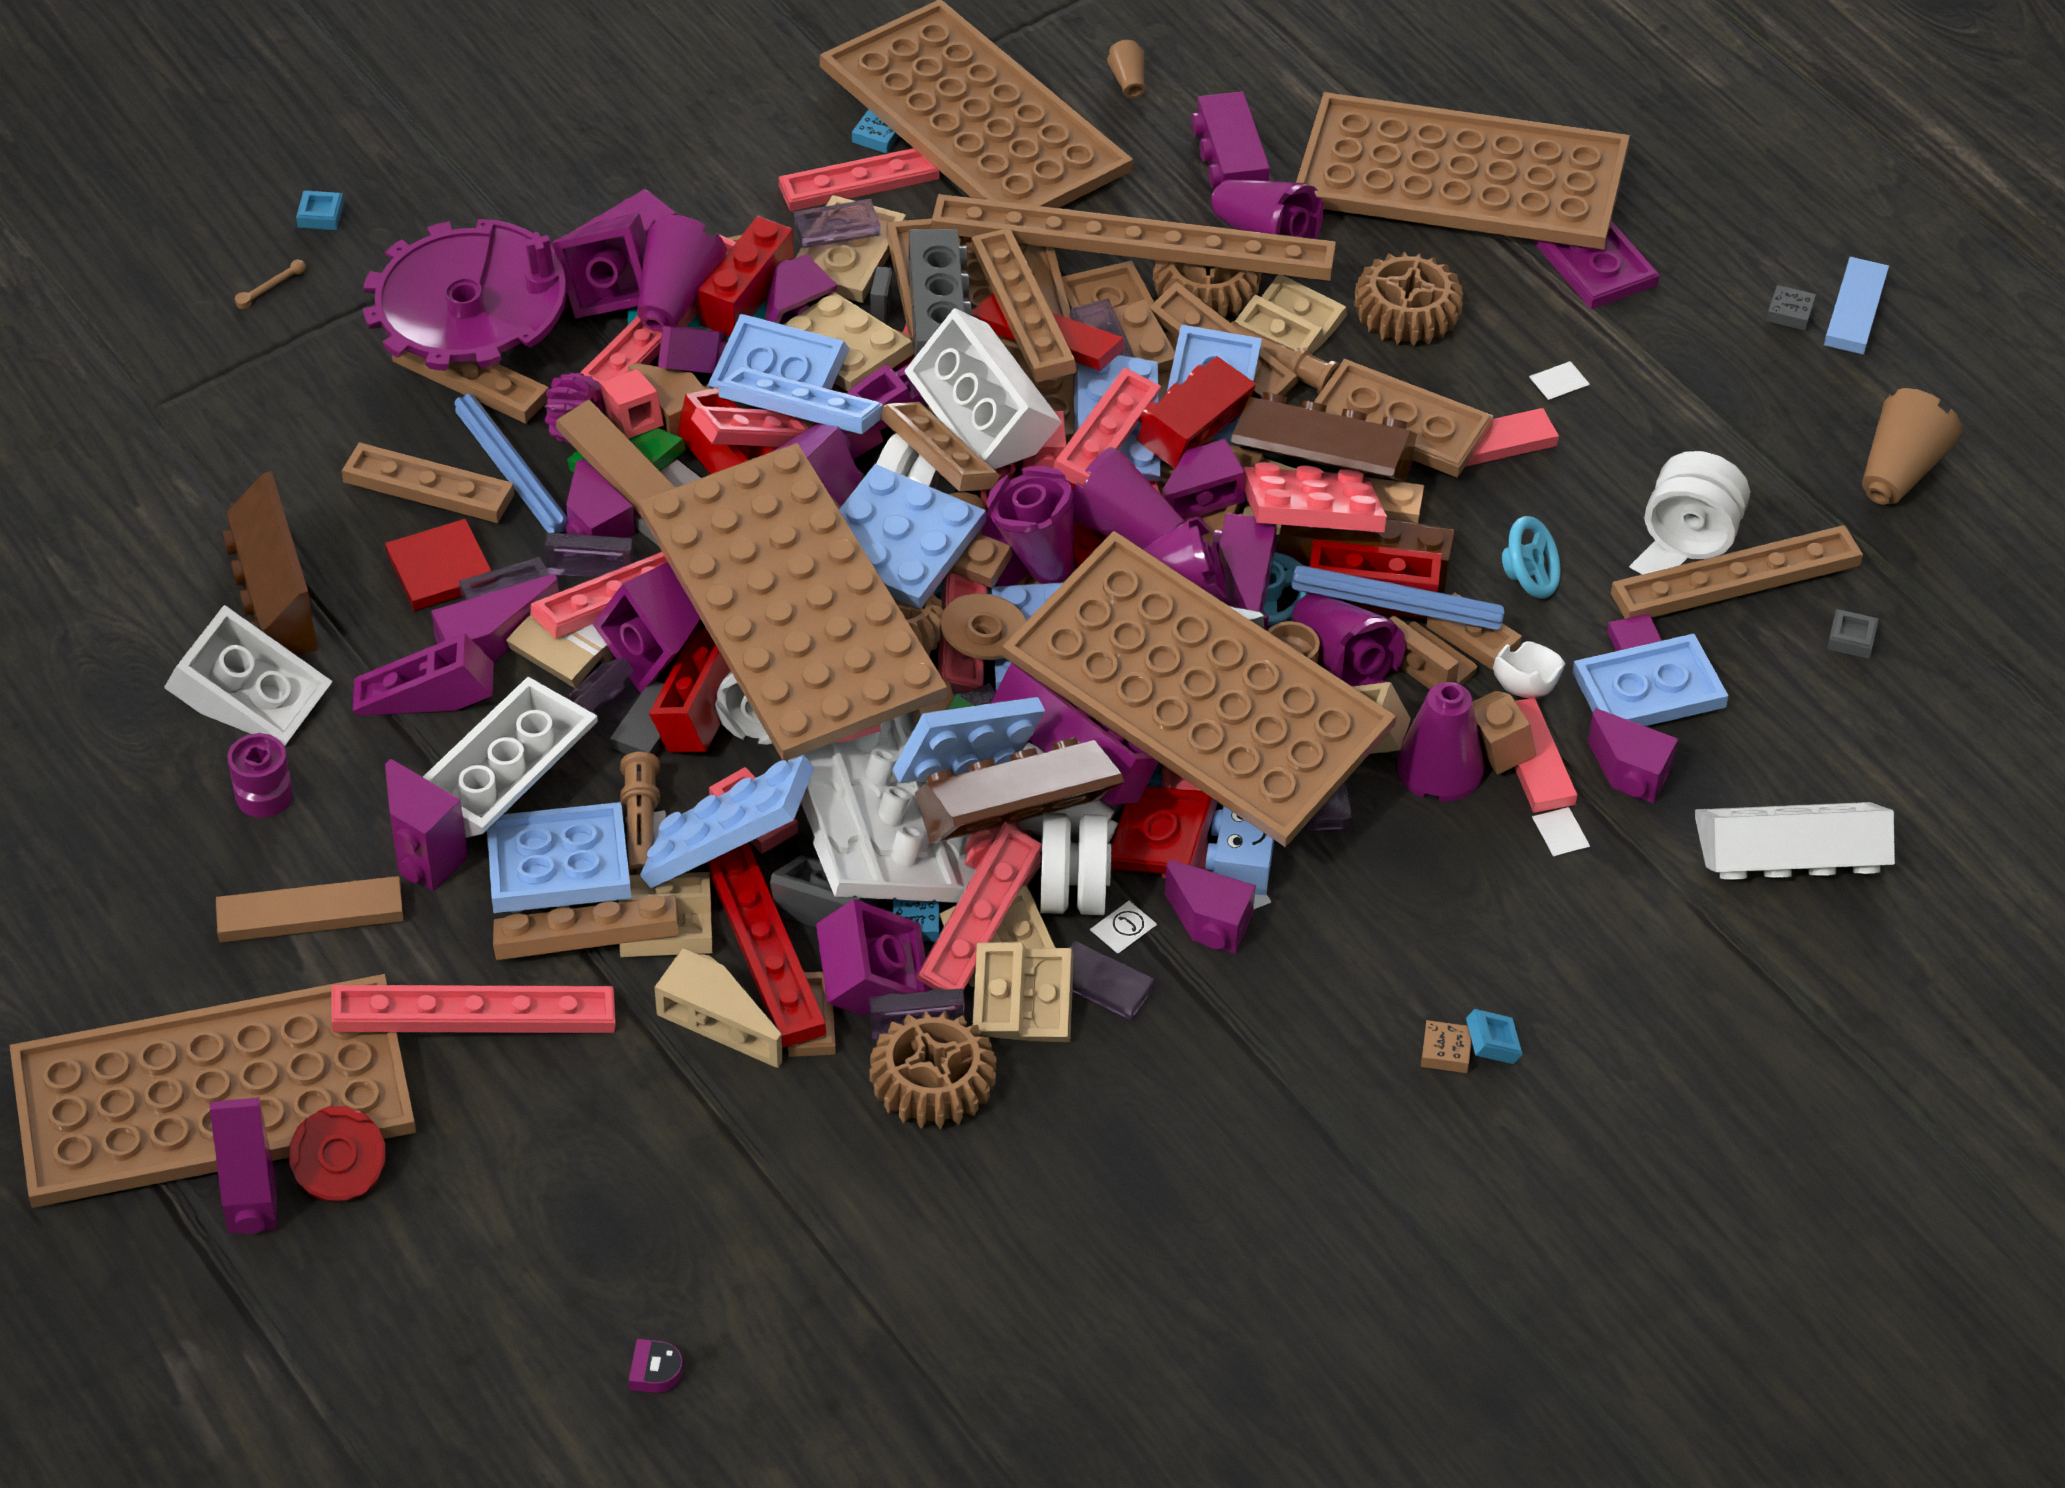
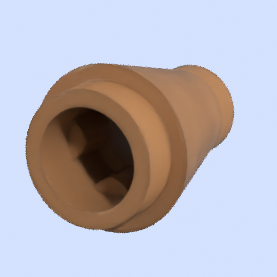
(1127, 65)

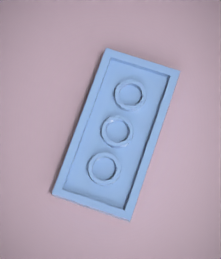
(1092, 385)
(727, 820)

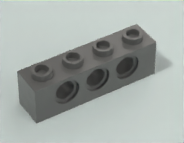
(935, 280)

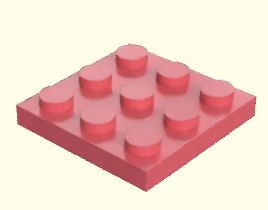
(1313, 498)

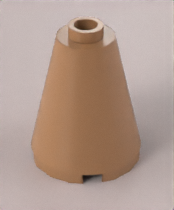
(1908, 444)

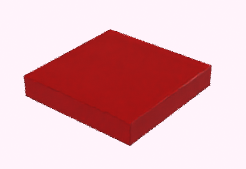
(435, 562)
(1162, 828)

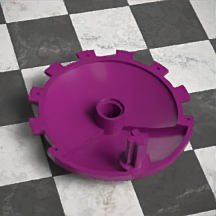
(467, 293)

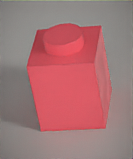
(631, 403)

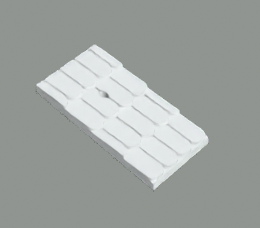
(872, 825)

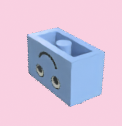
(1240, 851)

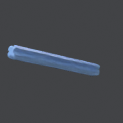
(511, 464)
(1397, 597)

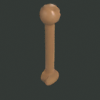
(244, 300)

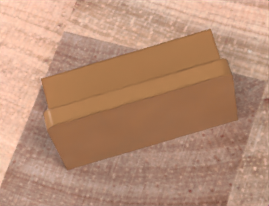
(1432, 659)

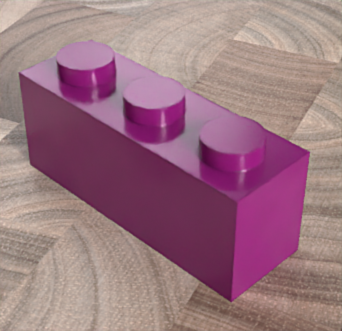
(1229, 139)

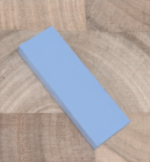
(1856, 305)

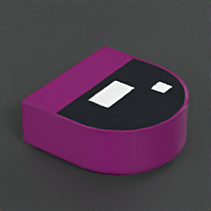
(655, 1367)

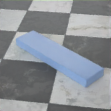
(801, 400)

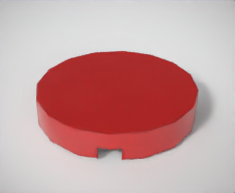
(337, 1154)

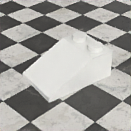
(247, 679)

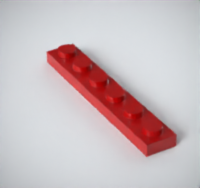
(766, 946)

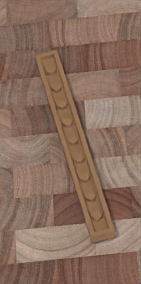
(1138, 237)

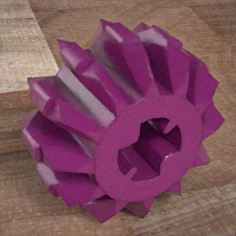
(568, 393)

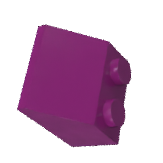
(603, 264)
(424, 827)
(868, 955)

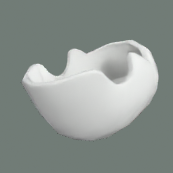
(1529, 670)

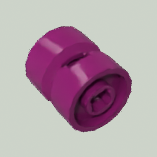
(260, 775)

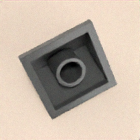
(804, 893)

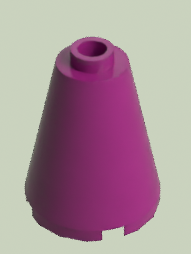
(1269, 207)
(674, 268)
(1122, 501)
(1037, 521)
(1191, 556)
(1353, 641)
(1443, 746)

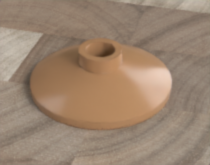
(980, 624)

